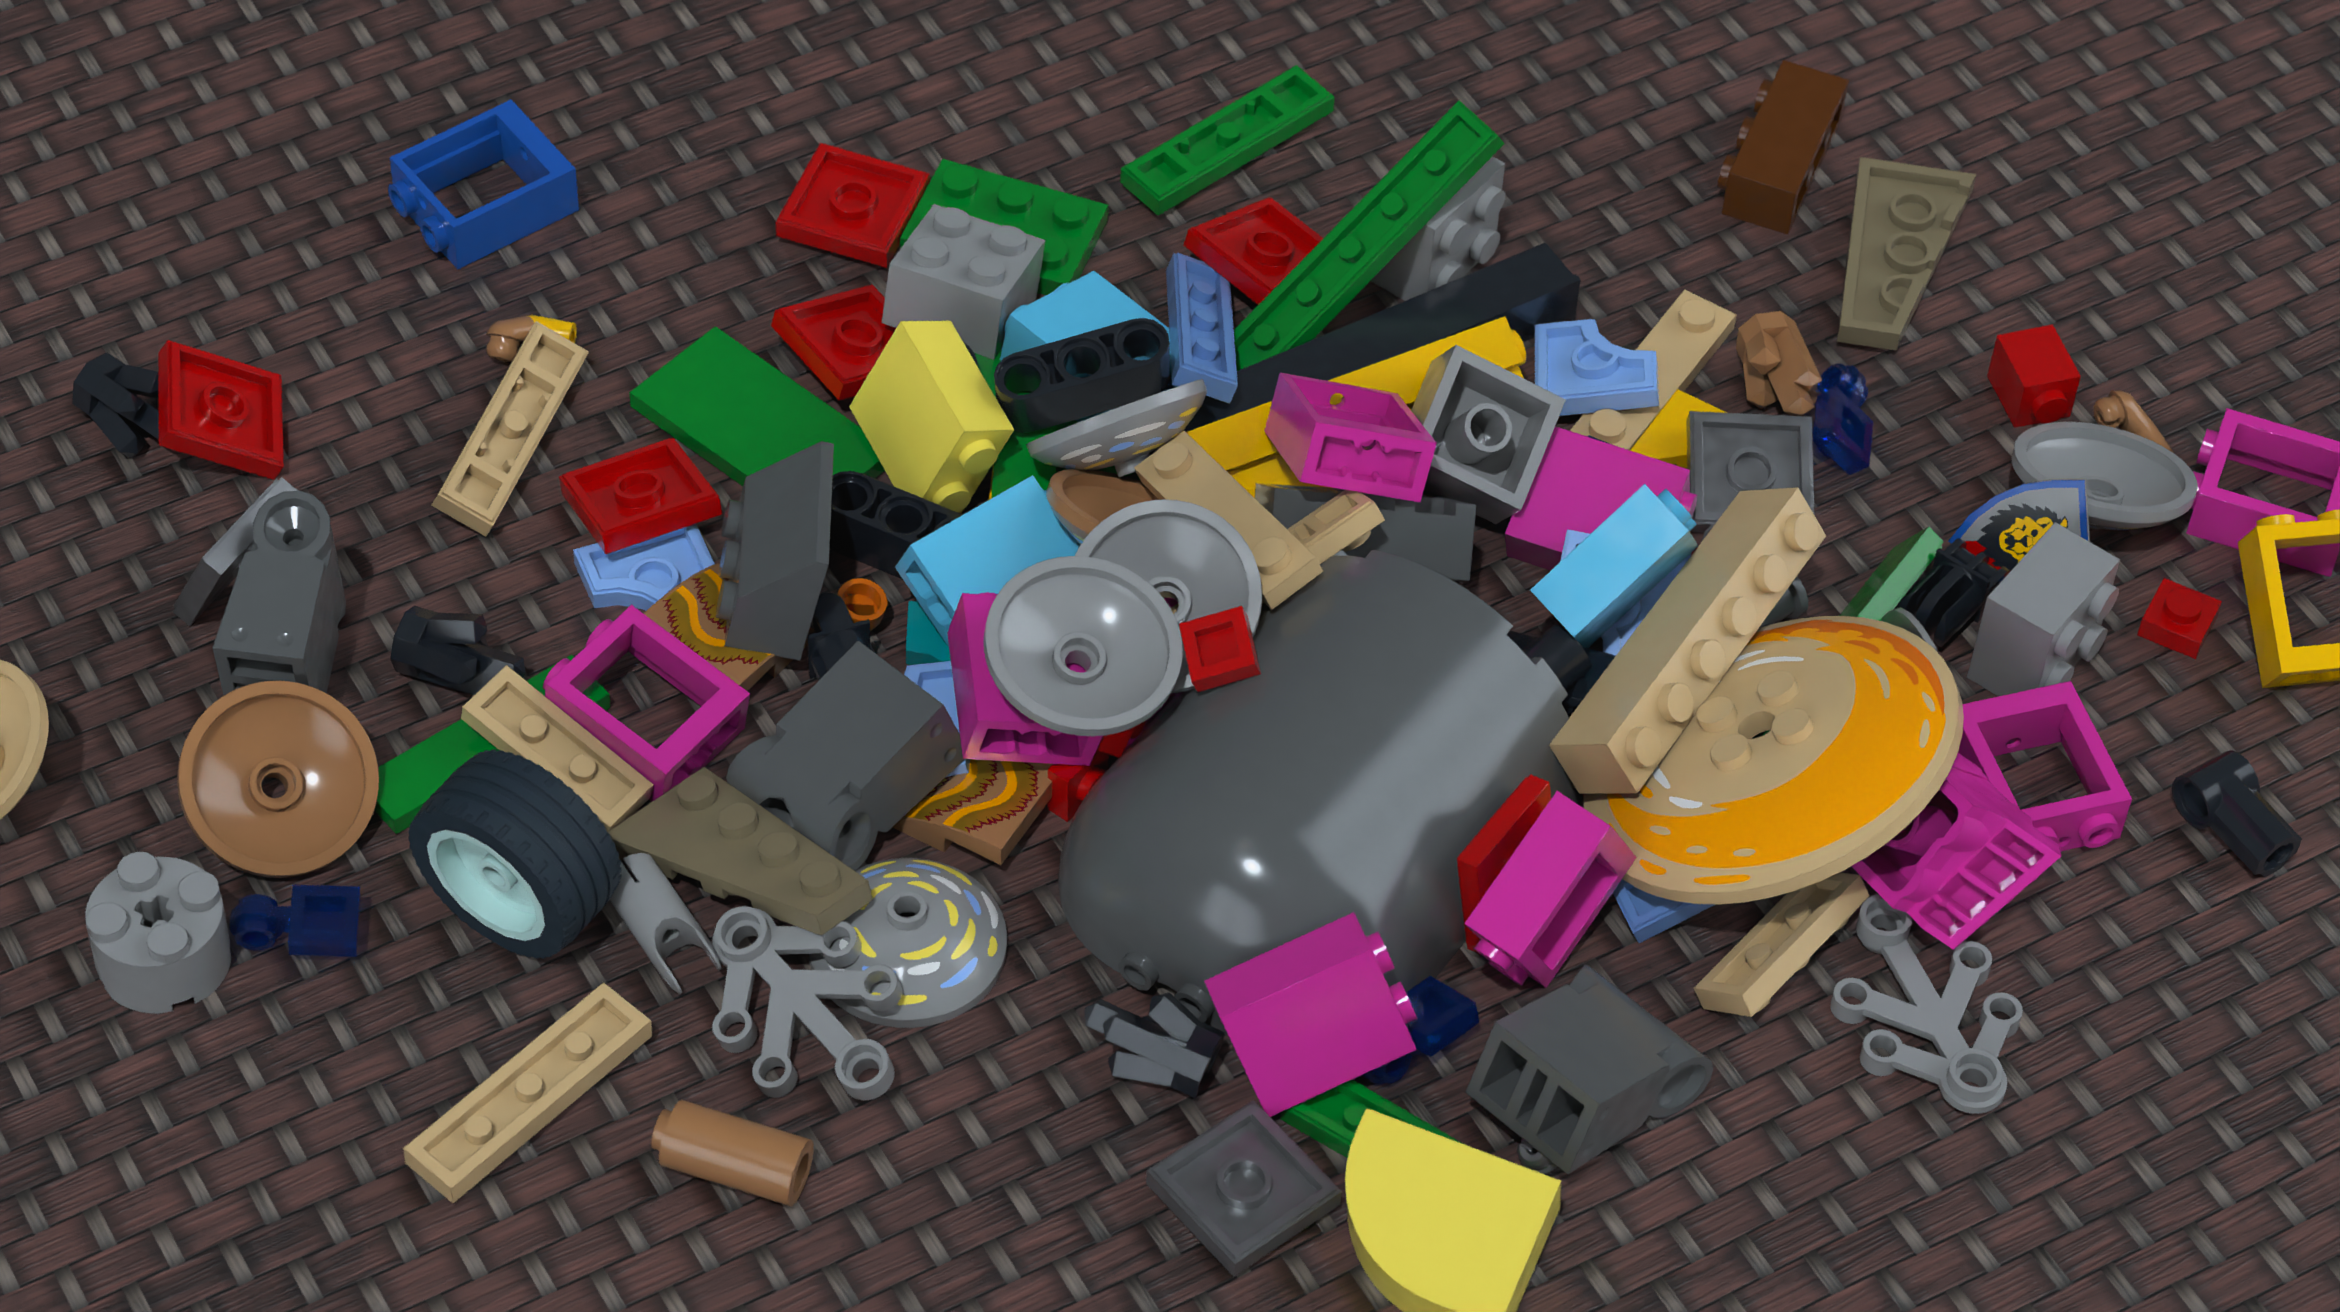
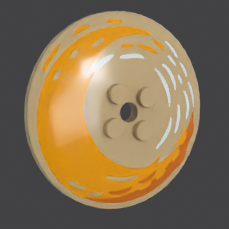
(1852, 756)

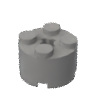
(158, 933)

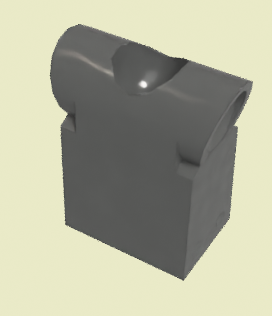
(284, 599)
(851, 756)
(1584, 1070)

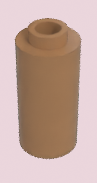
(733, 1151)

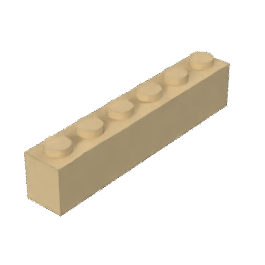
(1687, 641)

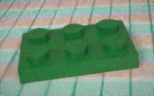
(1062, 219)

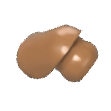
(2123, 411)

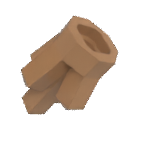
(1777, 364)

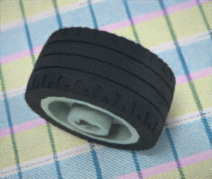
(515, 853)

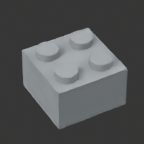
(1452, 239)
(965, 275)
(1486, 431)
(2045, 615)

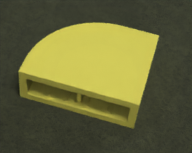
(1443, 1219)

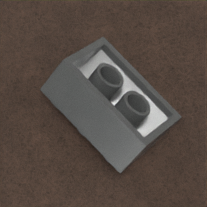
(777, 553)

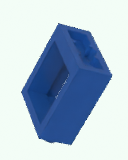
(466, 149)

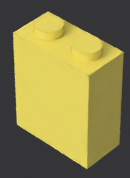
(931, 414)

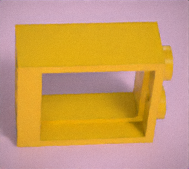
(2277, 658)

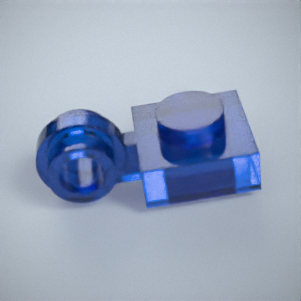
(1840, 425)
(319, 921)
(1440, 1020)

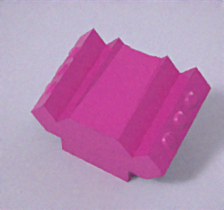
(1959, 857)

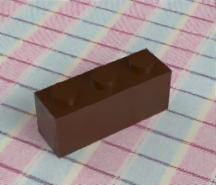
(1782, 146)

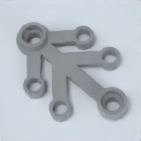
(798, 995)
(1929, 1014)

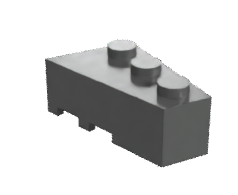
(1427, 532)

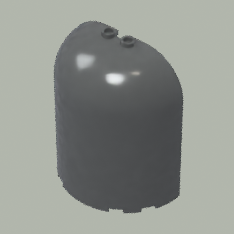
(1315, 789)

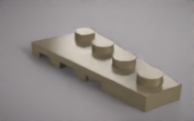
(1894, 245)
(744, 851)

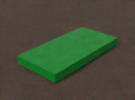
(745, 411)

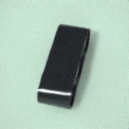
(1103, 354)
(879, 520)

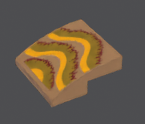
(690, 616)
(981, 808)

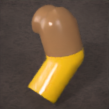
(510, 333)

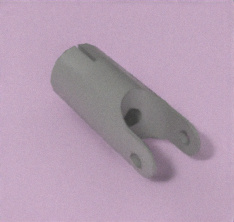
(657, 915)

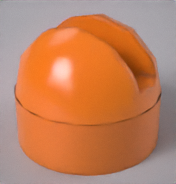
(864, 600)

